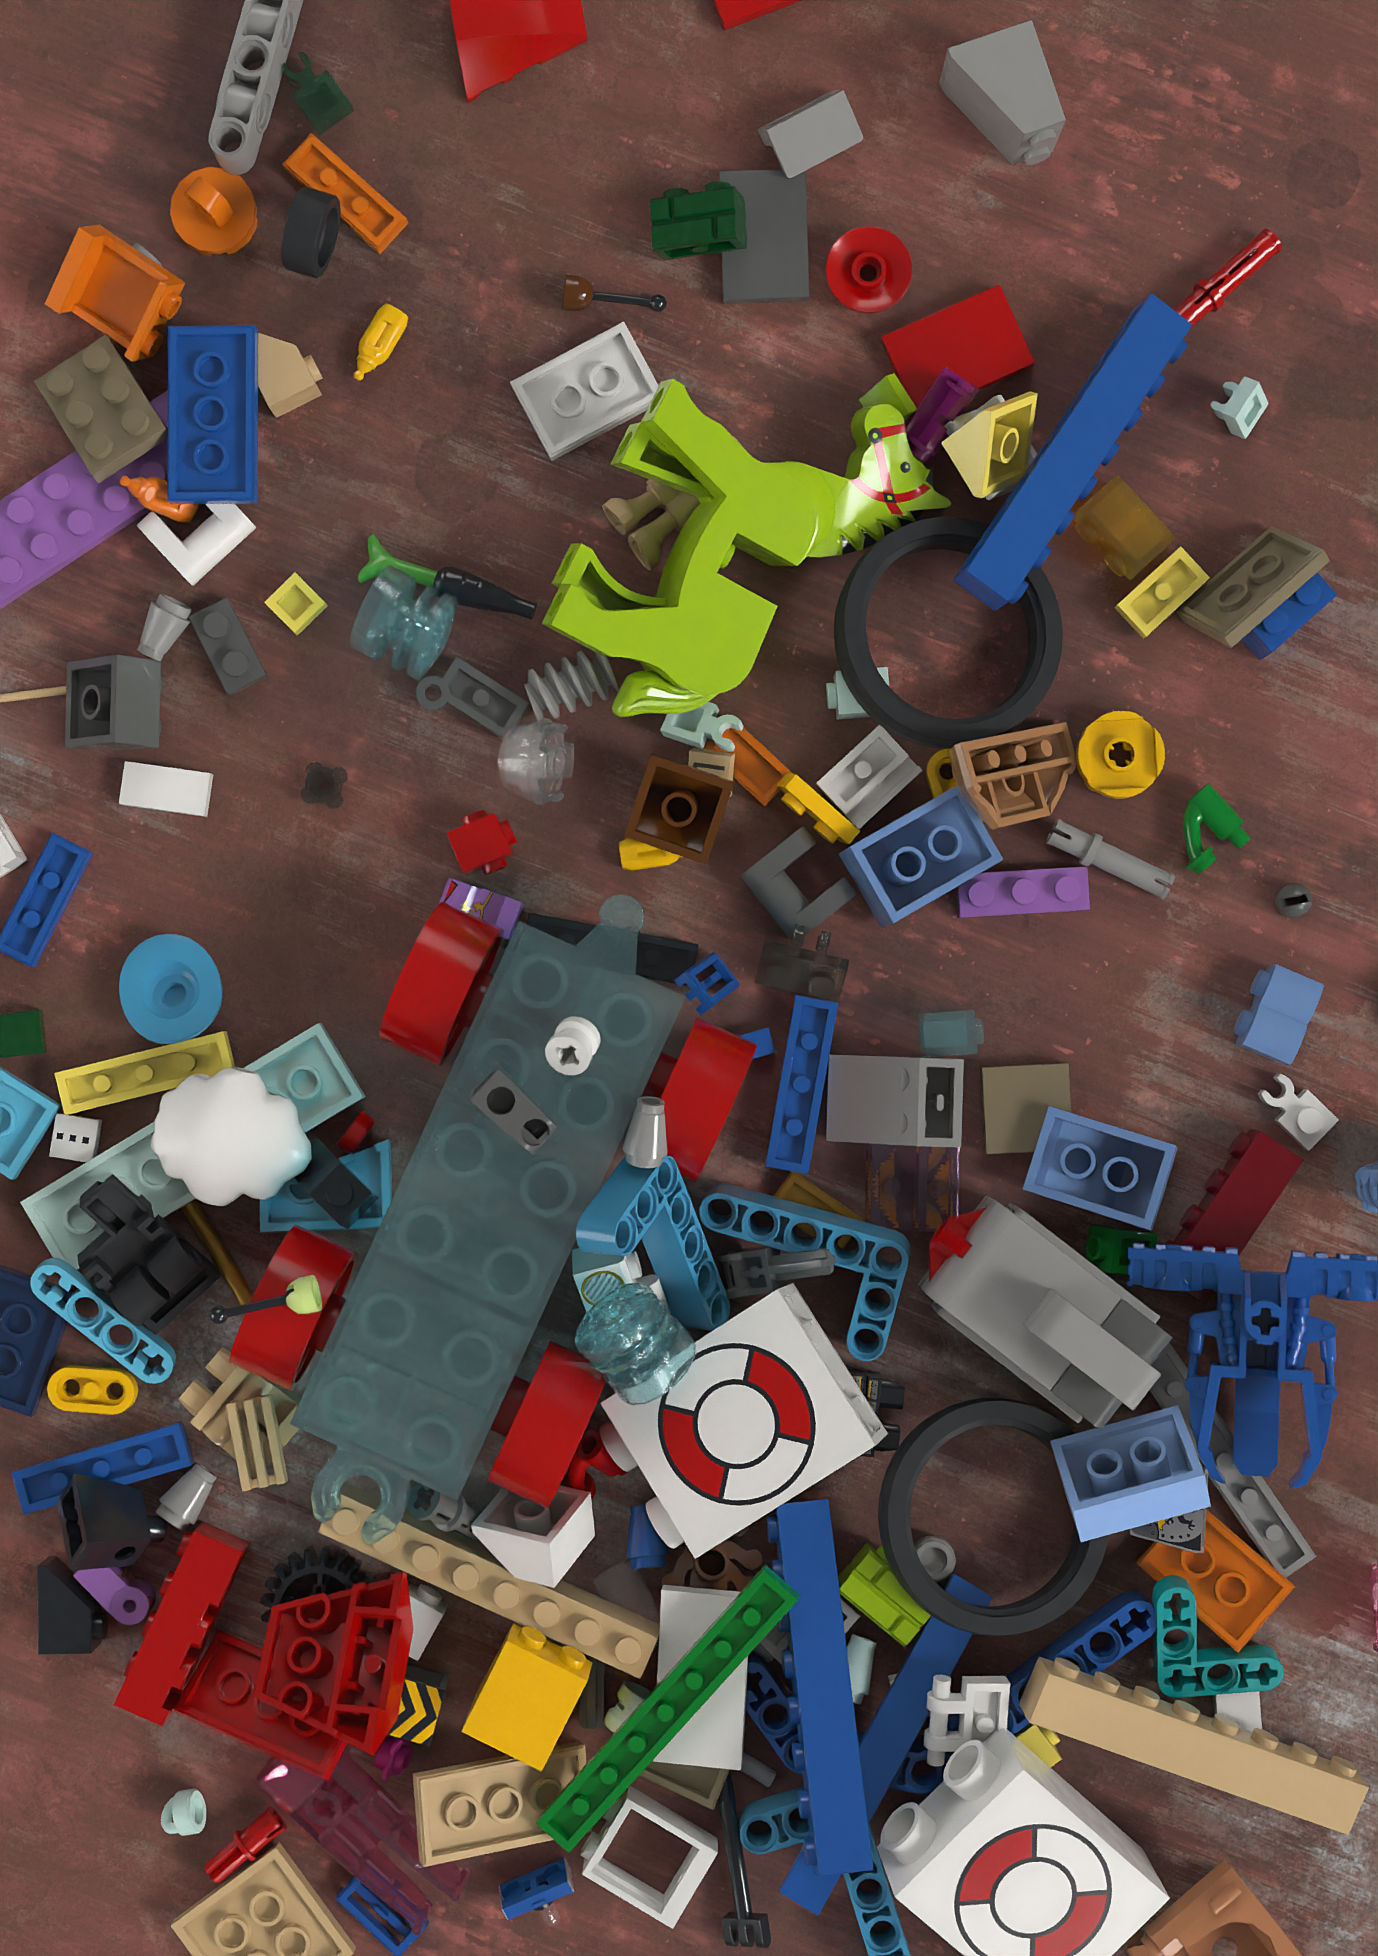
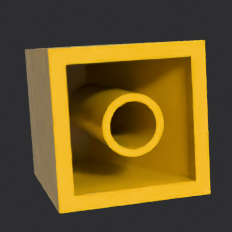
(527, 1696)

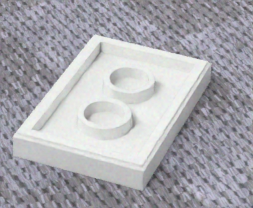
(586, 391)

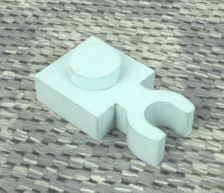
(699, 724)

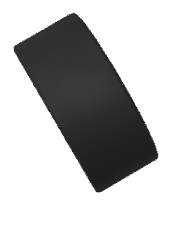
(310, 232)

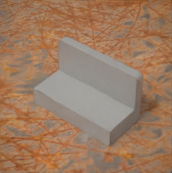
(812, 133)

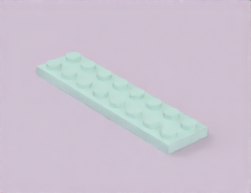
(302, 1069)

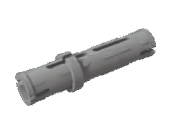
(1109, 858)

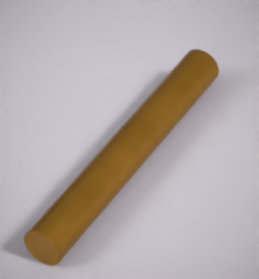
(218, 1252)

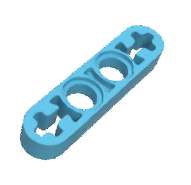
(98, 1327)

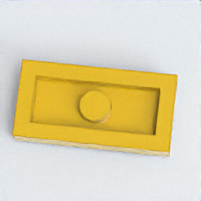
(802, 798)

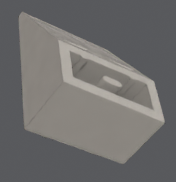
(895, 1100)

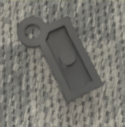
(475, 697)

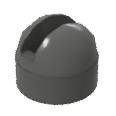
(1293, 890)

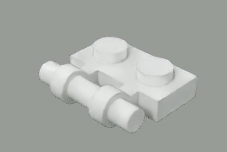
(980, 1708)

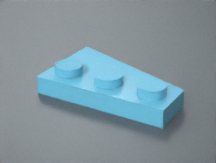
(296, 1207)

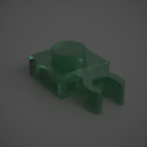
(318, 96)

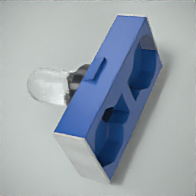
(537, 1891)

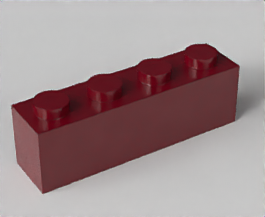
(1238, 1197)

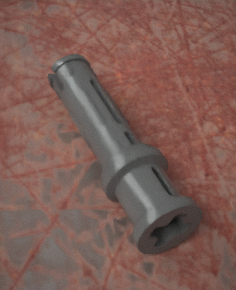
(442, 1510)

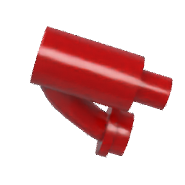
(590, 1453)

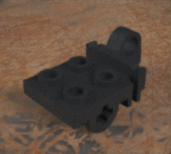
(141, 1257)

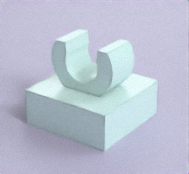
(1244, 406)

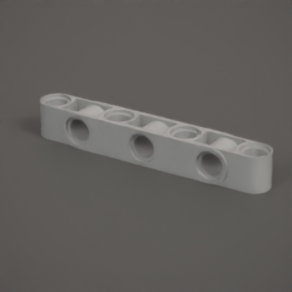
(249, 95)

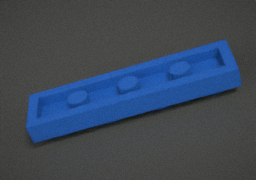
(801, 1084)
(117, 1461)

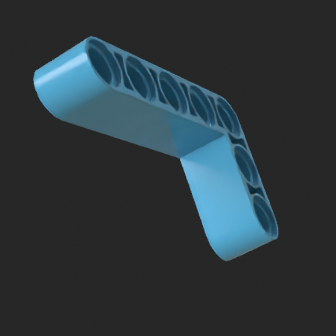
(658, 1210)
(827, 1227)
(868, 1906)

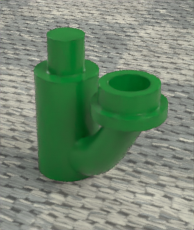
(1219, 817)

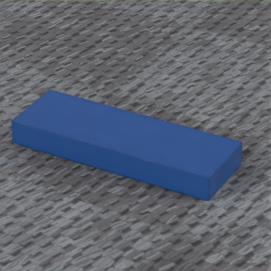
(43, 899)

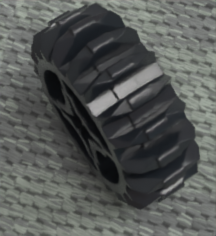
(324, 1567)

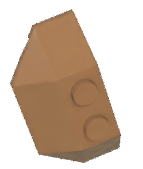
(1014, 773)

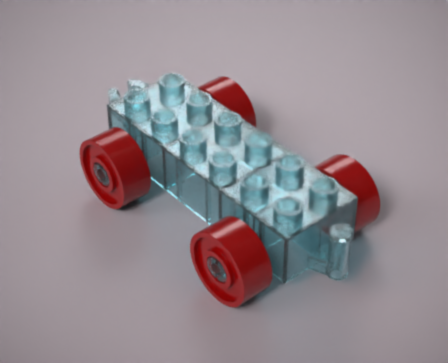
(480, 1224)

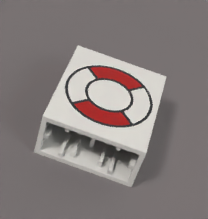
(745, 1424)
(1017, 1860)

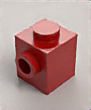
(482, 843)

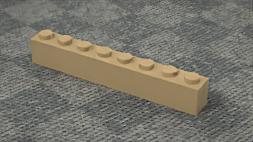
(478, 1576)
(1193, 1744)

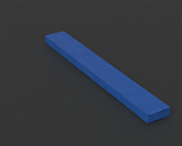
(893, 1730)

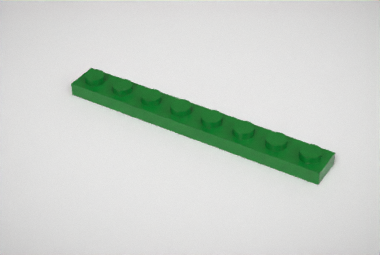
(667, 1708)

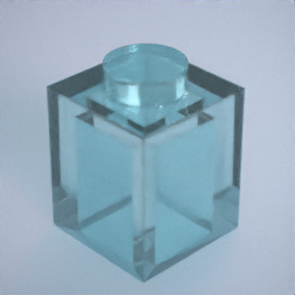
(950, 1033)

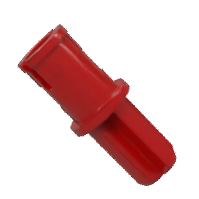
(245, 1845)

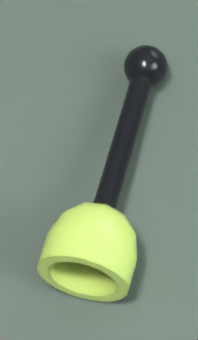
(301, 1296)

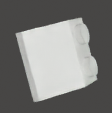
(537, 1540)

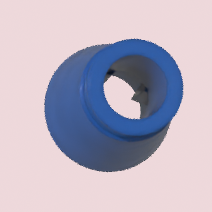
(644, 1544)

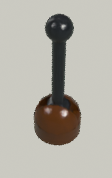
(579, 294)

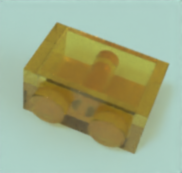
(1122, 528)

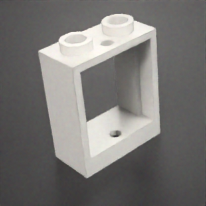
(666, 1906)

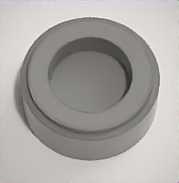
(936, 1556)

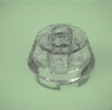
(536, 760)

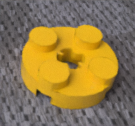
(1136, 736)

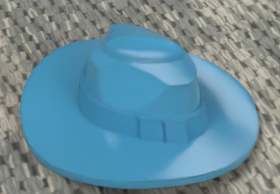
(170, 989)

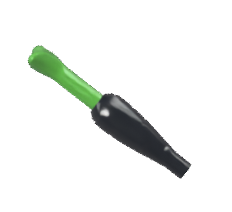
(466, 587)

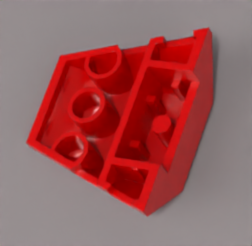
(511, 35)
(340, 1660)

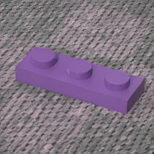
(1024, 892)

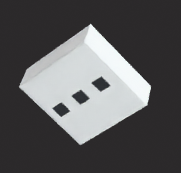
(75, 1137)

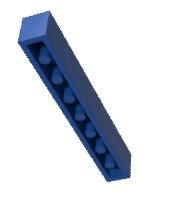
(1073, 453)
(821, 1691)

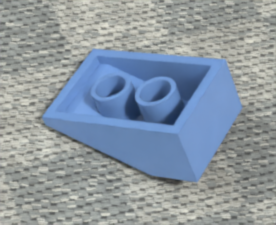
(920, 857)
(1100, 1168)

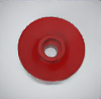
(874, 250)

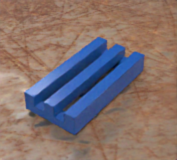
(699, 989)
(371, 1923)

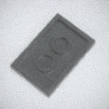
(776, 252)

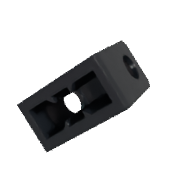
(105, 1523)

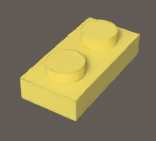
(1162, 592)

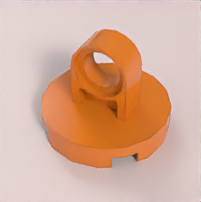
(214, 211)

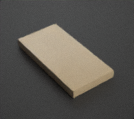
(488, 1804)

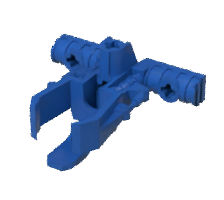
(1260, 1340)

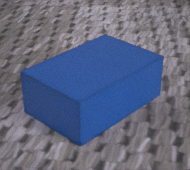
(764, 1041)

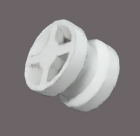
(570, 1035)

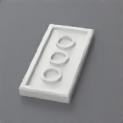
(717, 1729)

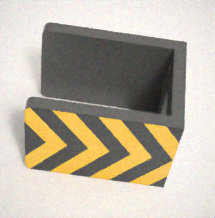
(420, 1704)

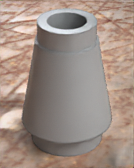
(163, 626)
(646, 1135)
(186, 1497)

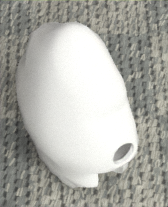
(229, 1137)

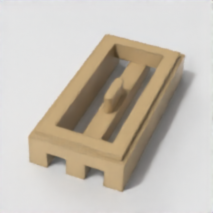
(239, 1443)

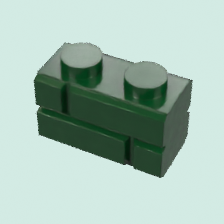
(698, 221)

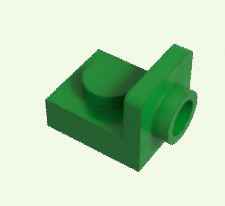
(1109, 1247)

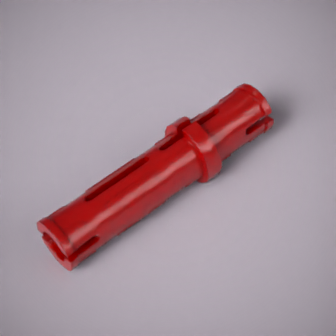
(1210, 293)

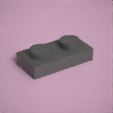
(228, 646)

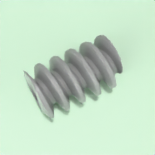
(570, 684)

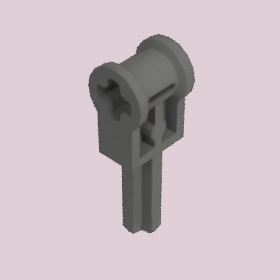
(766, 1270)

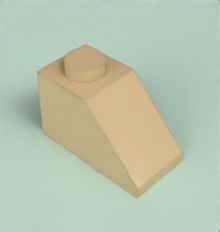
(285, 375)

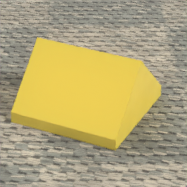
(994, 445)

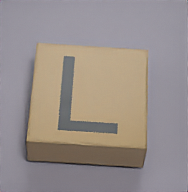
(713, 762)

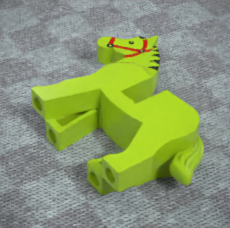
(702, 626)

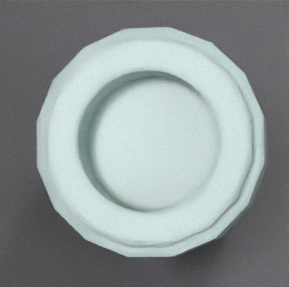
(187, 1811)

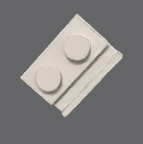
(868, 777)

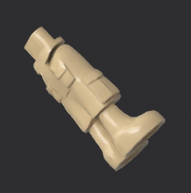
(647, 540)

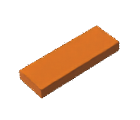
(360, 204)

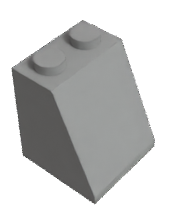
(1006, 92)

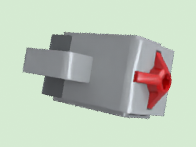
(1043, 1311)

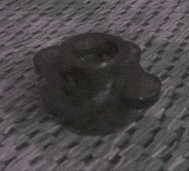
(315, 776)

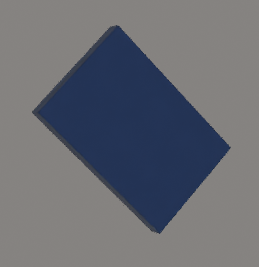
(27, 1341)

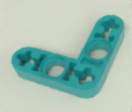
(1186, 1656)

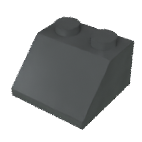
(113, 703)

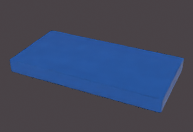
(213, 414)

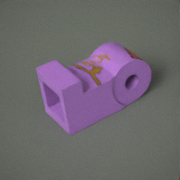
(484, 904)
(119, 1592)

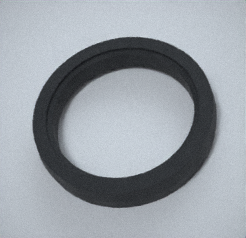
(878, 698)
(897, 1542)

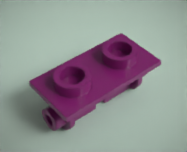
(942, 403)

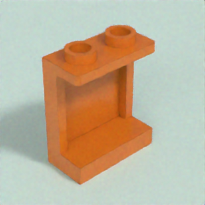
(116, 291)

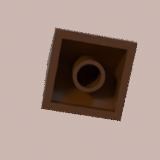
(679, 808)

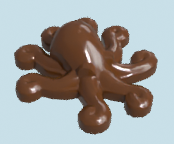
(714, 1567)

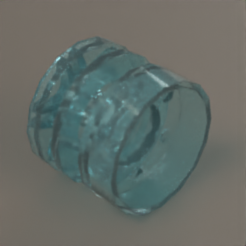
(396, 619)
(635, 1343)

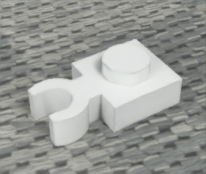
(1301, 1115)

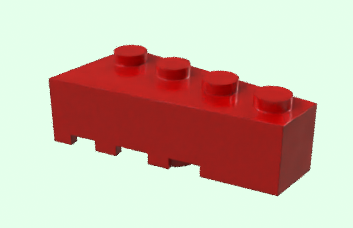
(182, 1623)

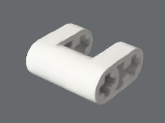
(205, 545)

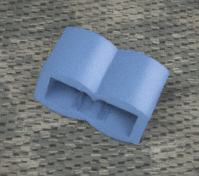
(1278, 1014)

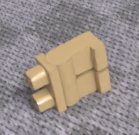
(238, 1384)

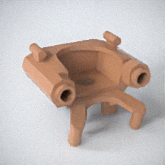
(1208, 1911)

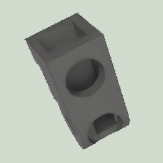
(513, 1110)

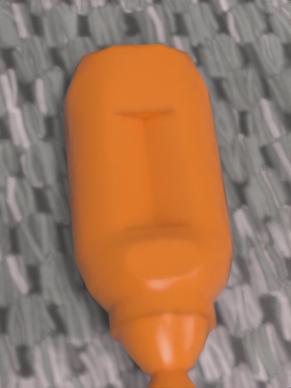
(153, 495)

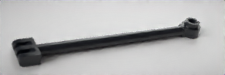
(742, 1924)

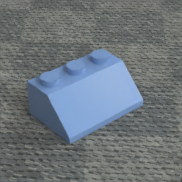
(1130, 1473)

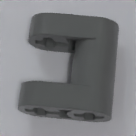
(781, 895)

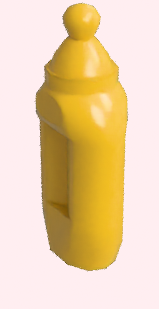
(379, 339)
(640, 856)

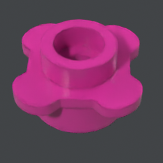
(393, 1756)

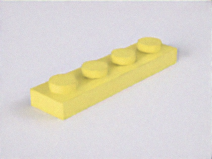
(142, 1072)

